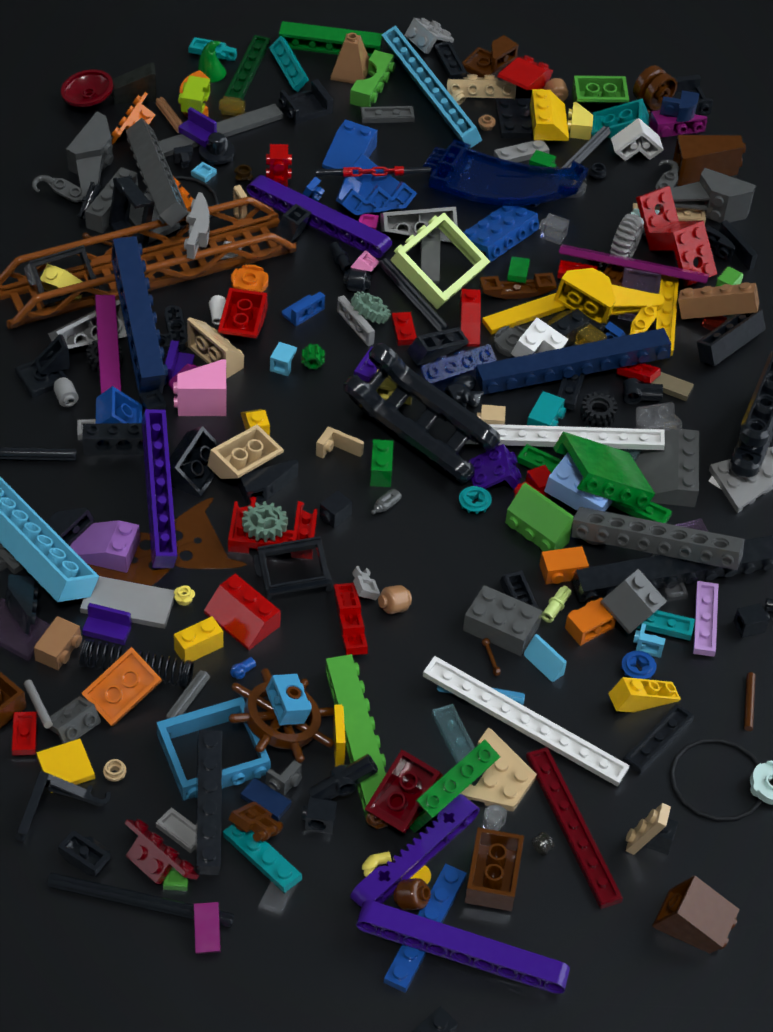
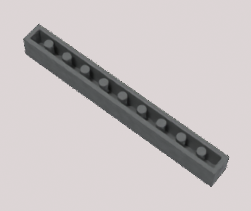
(156, 173)

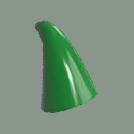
(210, 64)

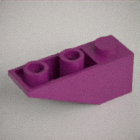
(667, 126)

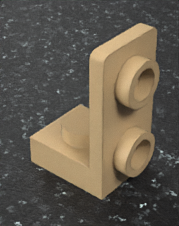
(333, 437)

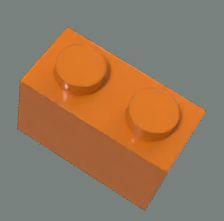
(561, 564)
(589, 622)

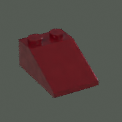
(399, 790)

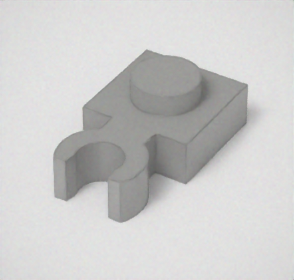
(364, 585)

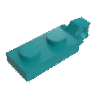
(222, 50)

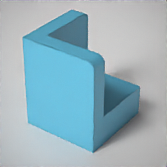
(281, 358)

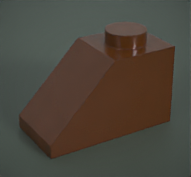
(502, 52)

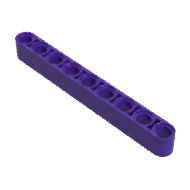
(321, 217)
(463, 947)

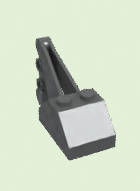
(87, 157)
(715, 193)

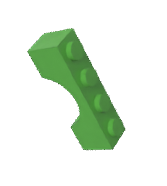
(366, 91)

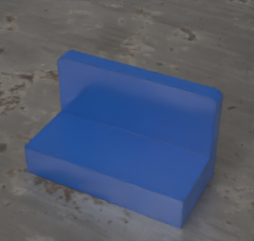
(304, 308)

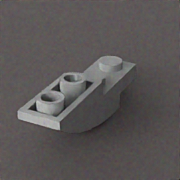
(198, 226)

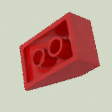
(526, 73)
(243, 313)

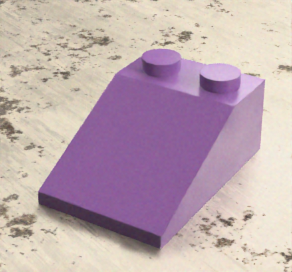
(108, 544)

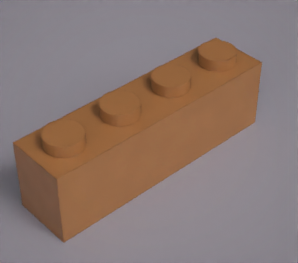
(718, 300)

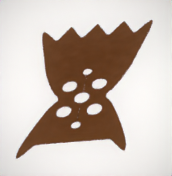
(206, 555)

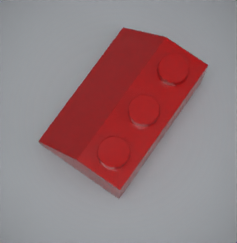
(243, 612)

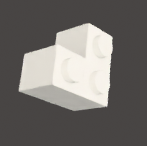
(637, 138)
(538, 339)

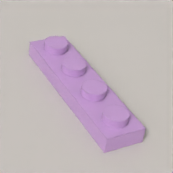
(705, 618)

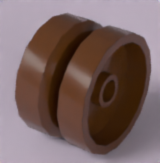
(653, 85)

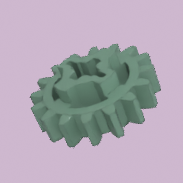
(370, 307)
(264, 521)

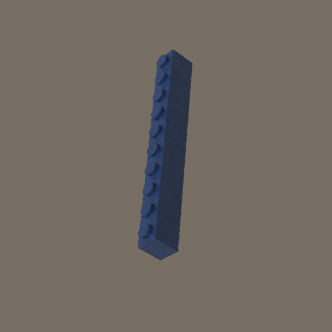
(573, 360)

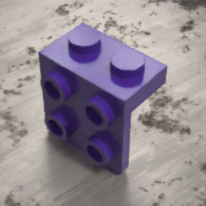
(495, 467)

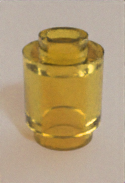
(232, 106)

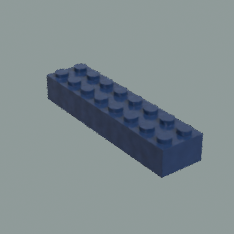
(138, 315)

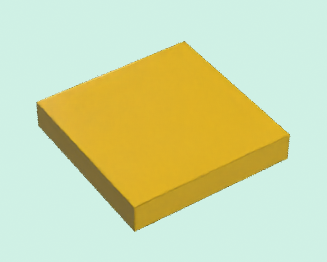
(339, 735)
(67, 762)

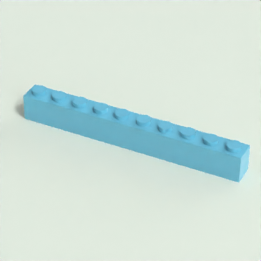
(431, 87)

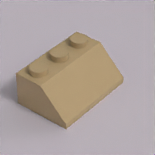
(213, 347)
(243, 453)

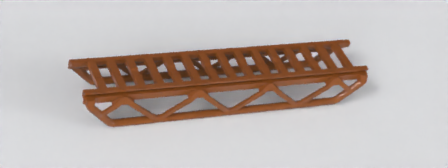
(170, 246)

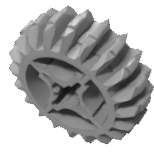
(627, 236)

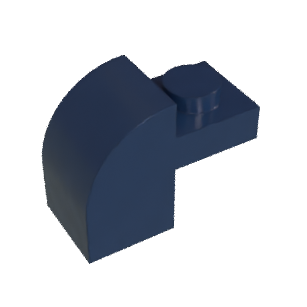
(681, 108)

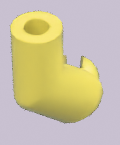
(375, 860)

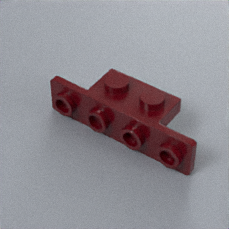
(155, 857)

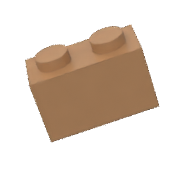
(58, 643)

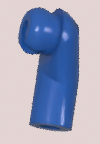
(238, 670)

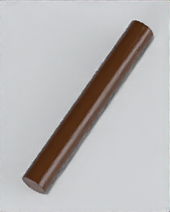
(749, 701)

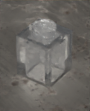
(554, 228)

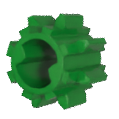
(313, 356)

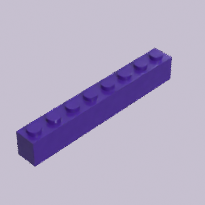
(159, 489)

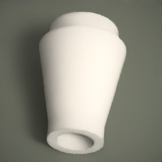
(216, 307)

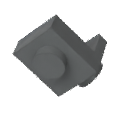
(285, 781)

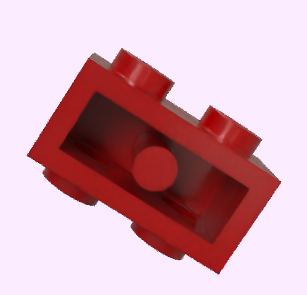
(279, 161)

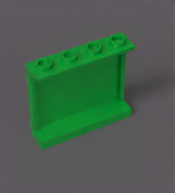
(606, 471)
(454, 782)

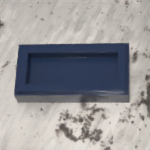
(267, 798)

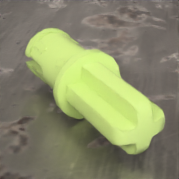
(556, 604)

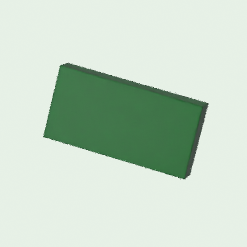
(518, 269)

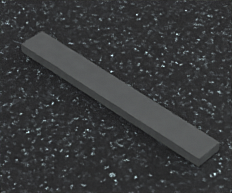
(228, 127)

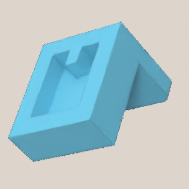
(649, 643)

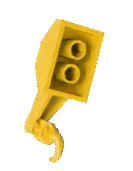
(598, 298)

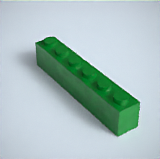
(324, 38)

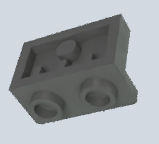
(74, 719)

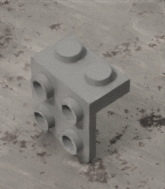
(425, 33)

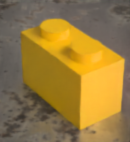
(198, 640)

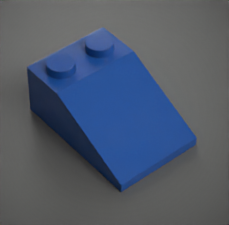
(349, 143)

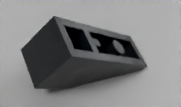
(435, 345)

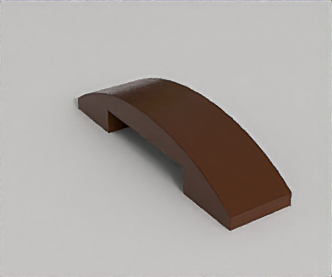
(539, 285)

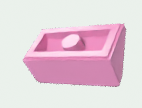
(365, 262)

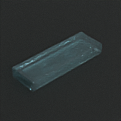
(453, 731)

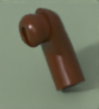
(375, 821)

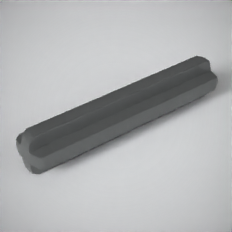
(189, 694)

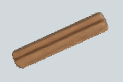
(169, 113)

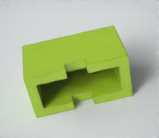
(194, 93)

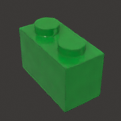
(381, 463)

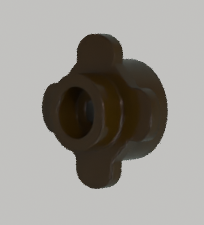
(243, 173)

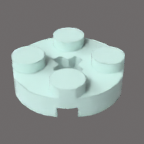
(760, 782)

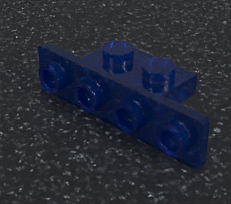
(460, 363)

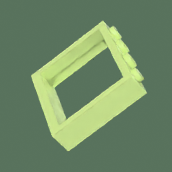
(420, 279)

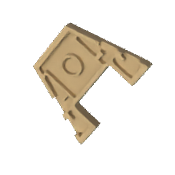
(503, 781)

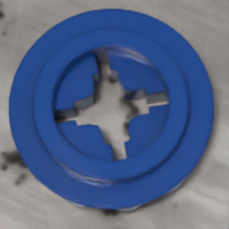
(644, 660)

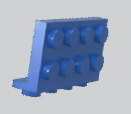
(503, 230)

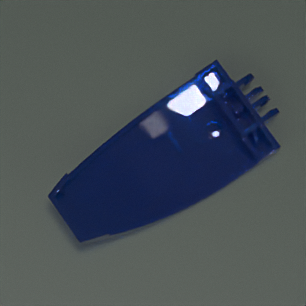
(497, 180)

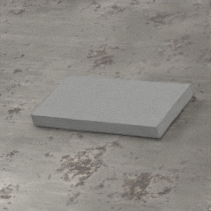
(146, 603)

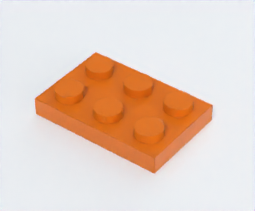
(122, 686)

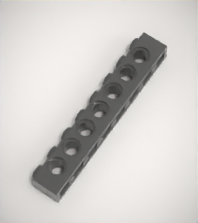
(658, 538)

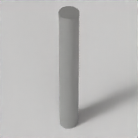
(38, 704)

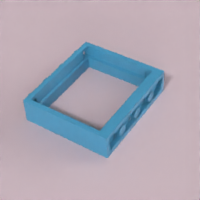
(204, 719)

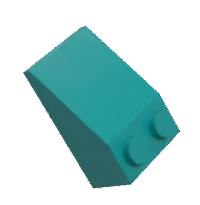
(620, 117)

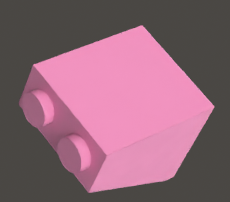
(202, 390)

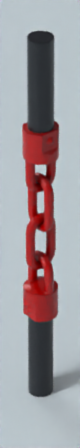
(397, 171)

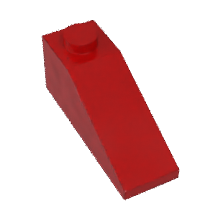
(470, 315)

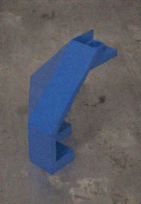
(372, 192)

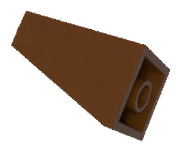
(712, 152)

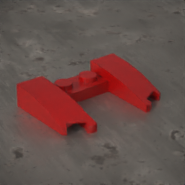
(303, 528)

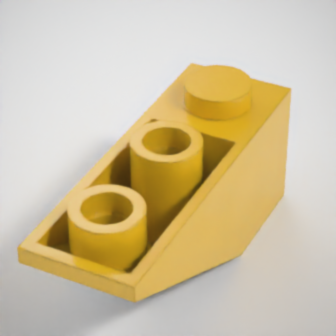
(642, 694)

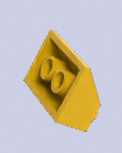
(548, 116)

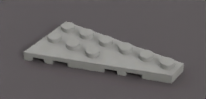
(743, 490)

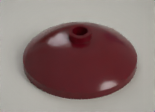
(87, 88)

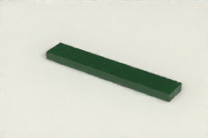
(248, 67)

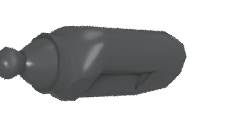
(386, 501)

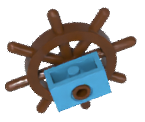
(287, 708)

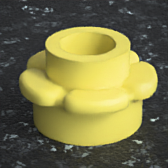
(184, 595)

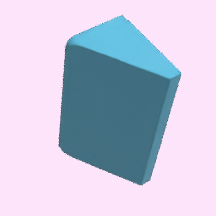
(545, 658)

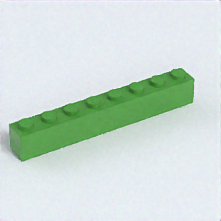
(359, 726)

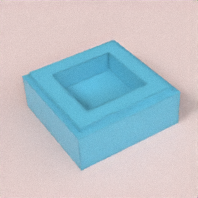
(203, 172)

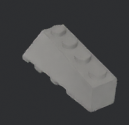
(412, 220)
(84, 330)

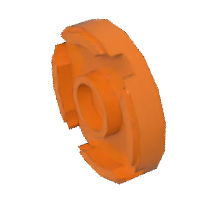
(250, 278)

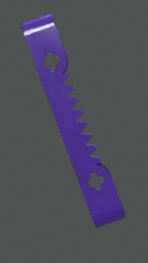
(384, 879)

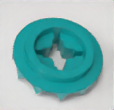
(470, 494)

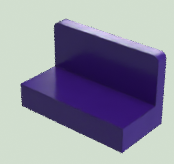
(198, 127)
(176, 360)
(107, 624)

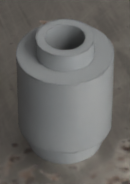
(65, 392)

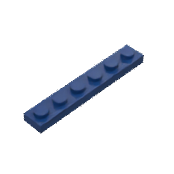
(441, 899)

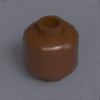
(412, 894)

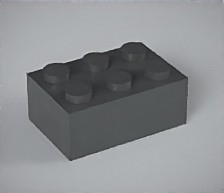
(502, 620)

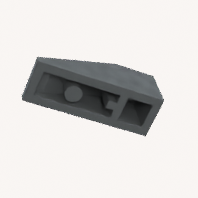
(431, 255)

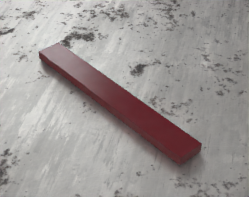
(574, 828)

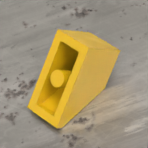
(256, 417)

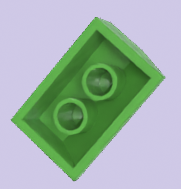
(600, 89)
(539, 519)

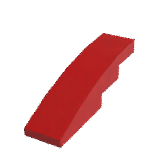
(350, 619)

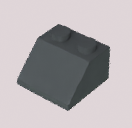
(633, 601)

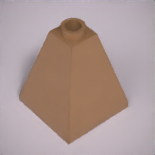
(351, 61)

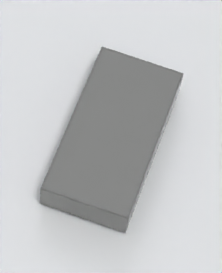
(178, 829)

